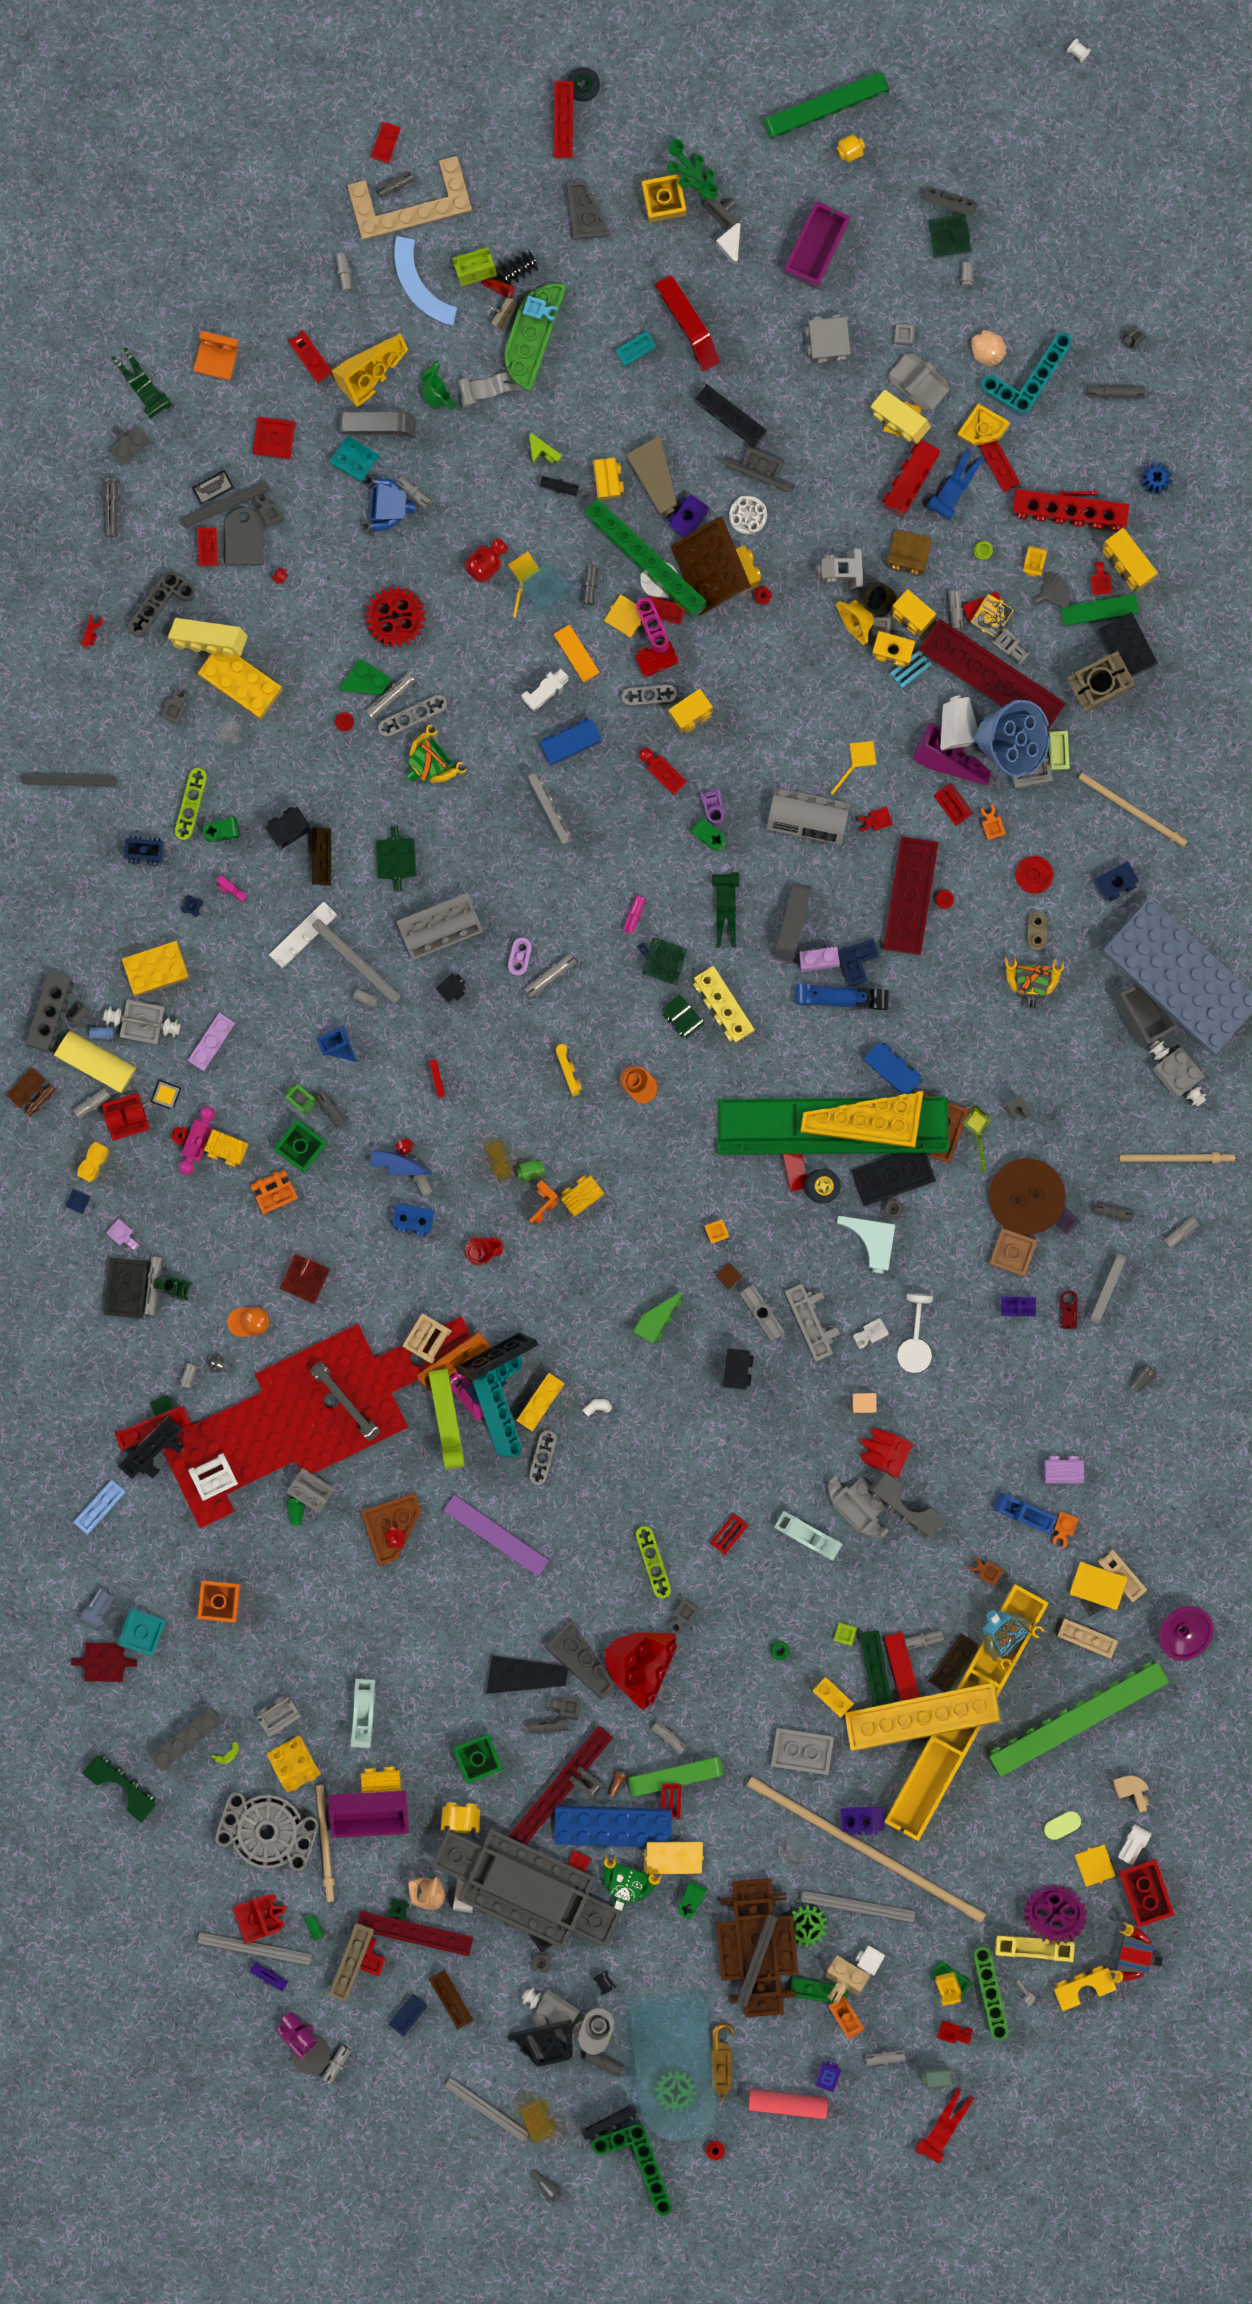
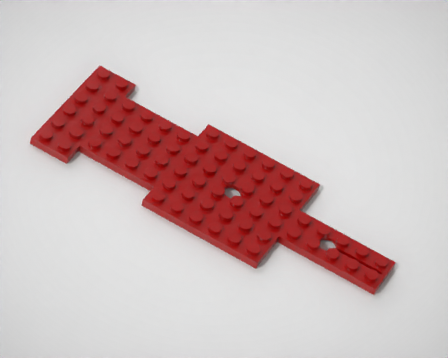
(290, 1415)

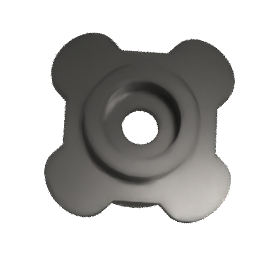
(893, 1214)
(215, 1363)
(541, 1967)

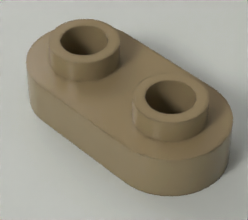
(1037, 931)

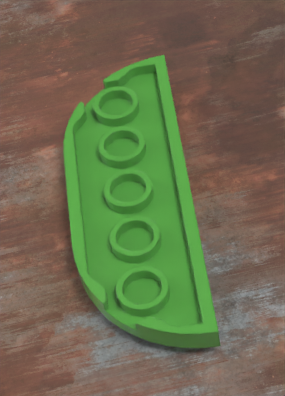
(530, 338)

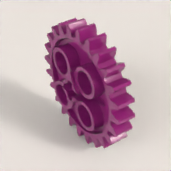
(1069, 1925)

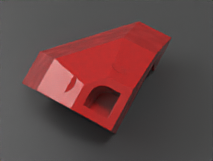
(640, 1664)

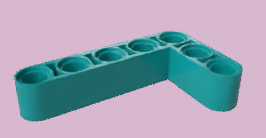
(1034, 380)
(496, 1408)

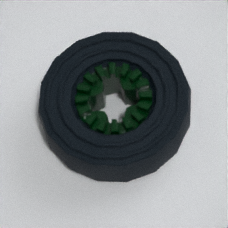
(590, 78)

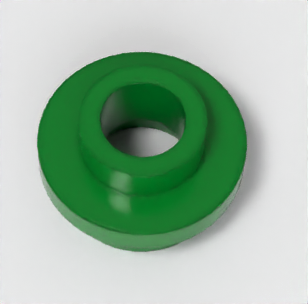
(775, 1655)

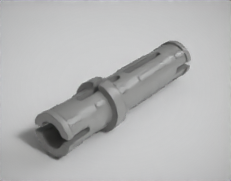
(392, 694)
(550, 975)
(152, 1294)

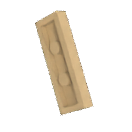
(1087, 1638)

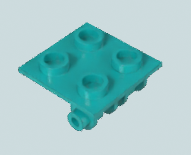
(354, 459)

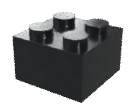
(288, 827)
(736, 1369)

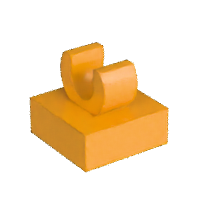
(716, 1231)

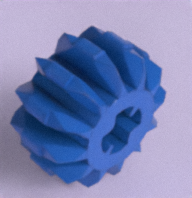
(1164, 478)

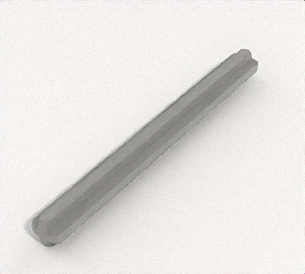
(356, 961)
(857, 1906)
(254, 1948)

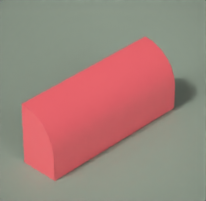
(788, 2103)

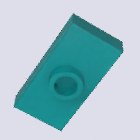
(635, 349)

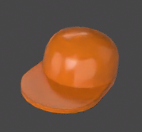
(638, 1084)
(248, 1321)

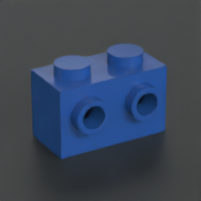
(413, 1219)

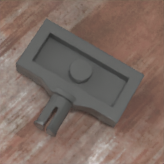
(128, 444)

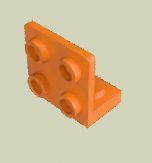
(216, 355)
(545, 1192)

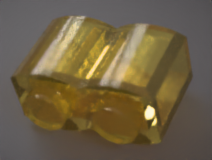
(497, 1155)

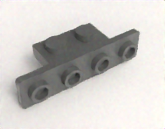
(762, 466)

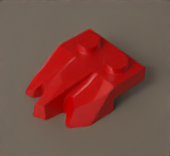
(885, 1451)
(258, 1918)

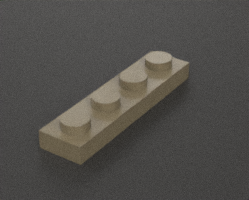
(351, 1962)

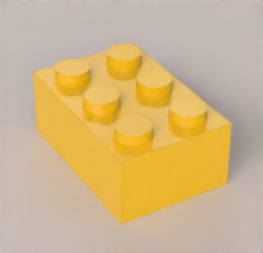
(1129, 560)
(155, 969)

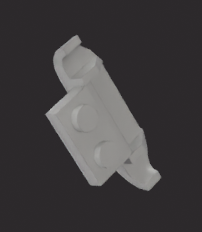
(858, 1507)

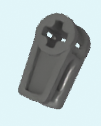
(591, 1787)

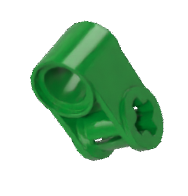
(225, 830)
(706, 832)
(693, 1895)

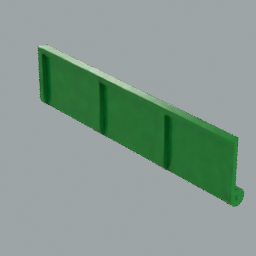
(775, 1128)

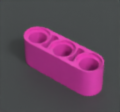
(657, 632)

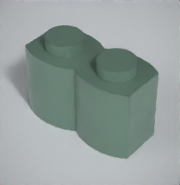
(936, 2077)

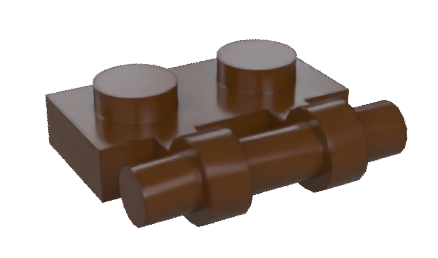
(25, 1090)

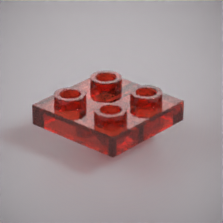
(305, 1279)

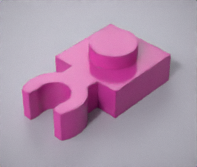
(226, 886)

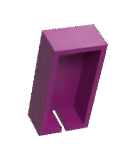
(817, 245)
(368, 1814)

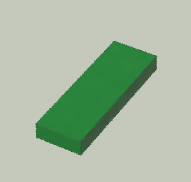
(813, 1989)

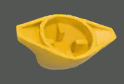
(856, 619)

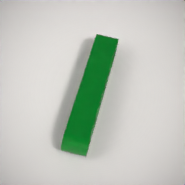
(826, 104)

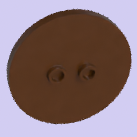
(1027, 1196)

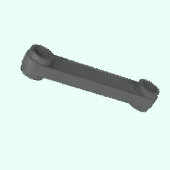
(322, 1373)

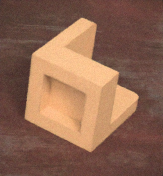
(864, 1402)

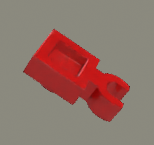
(878, 819)

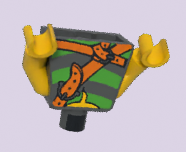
(1032, 980)

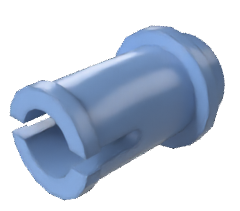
(102, 1033)

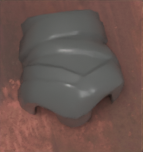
(1132, 337)

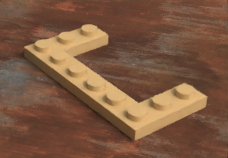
(373, 226)

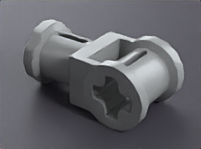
(1010, 646)

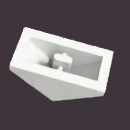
(729, 243)

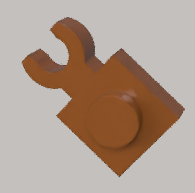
(988, 1572)

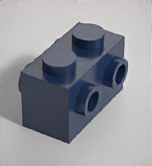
(144, 850)

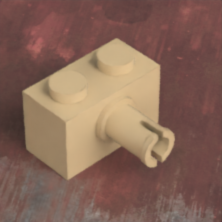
(846, 1978)

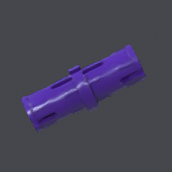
(280, 1983)

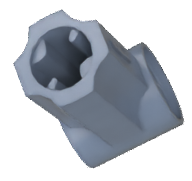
(95, 1612)

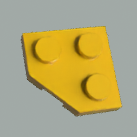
(983, 426)

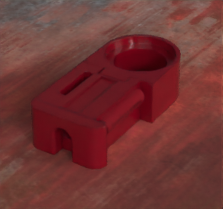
(1069, 1312)

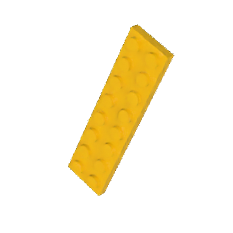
(922, 1717)

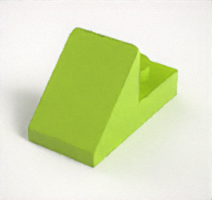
(539, 447)

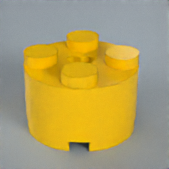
(460, 1819)

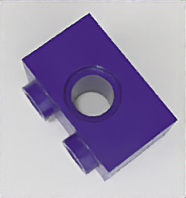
(690, 505)

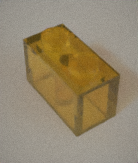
(537, 2120)

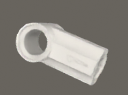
(1135, 1842)

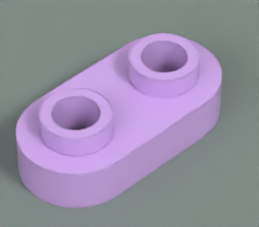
(519, 956)

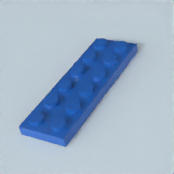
(611, 1826)

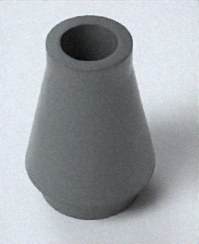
(1143, 1378)

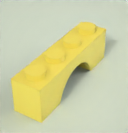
(1033, 1947)

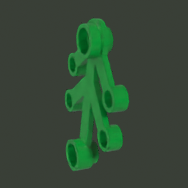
(707, 188)

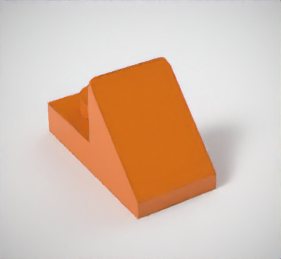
(846, 2018)

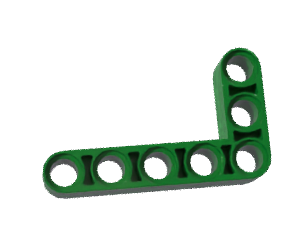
(650, 2158)

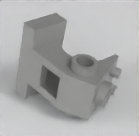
(828, 569)

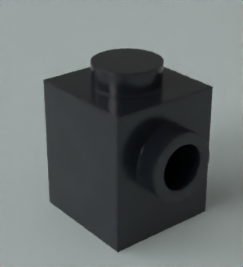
(452, 988)

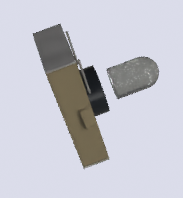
(502, 313)

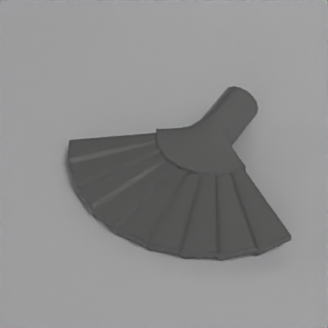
(1054, 590)

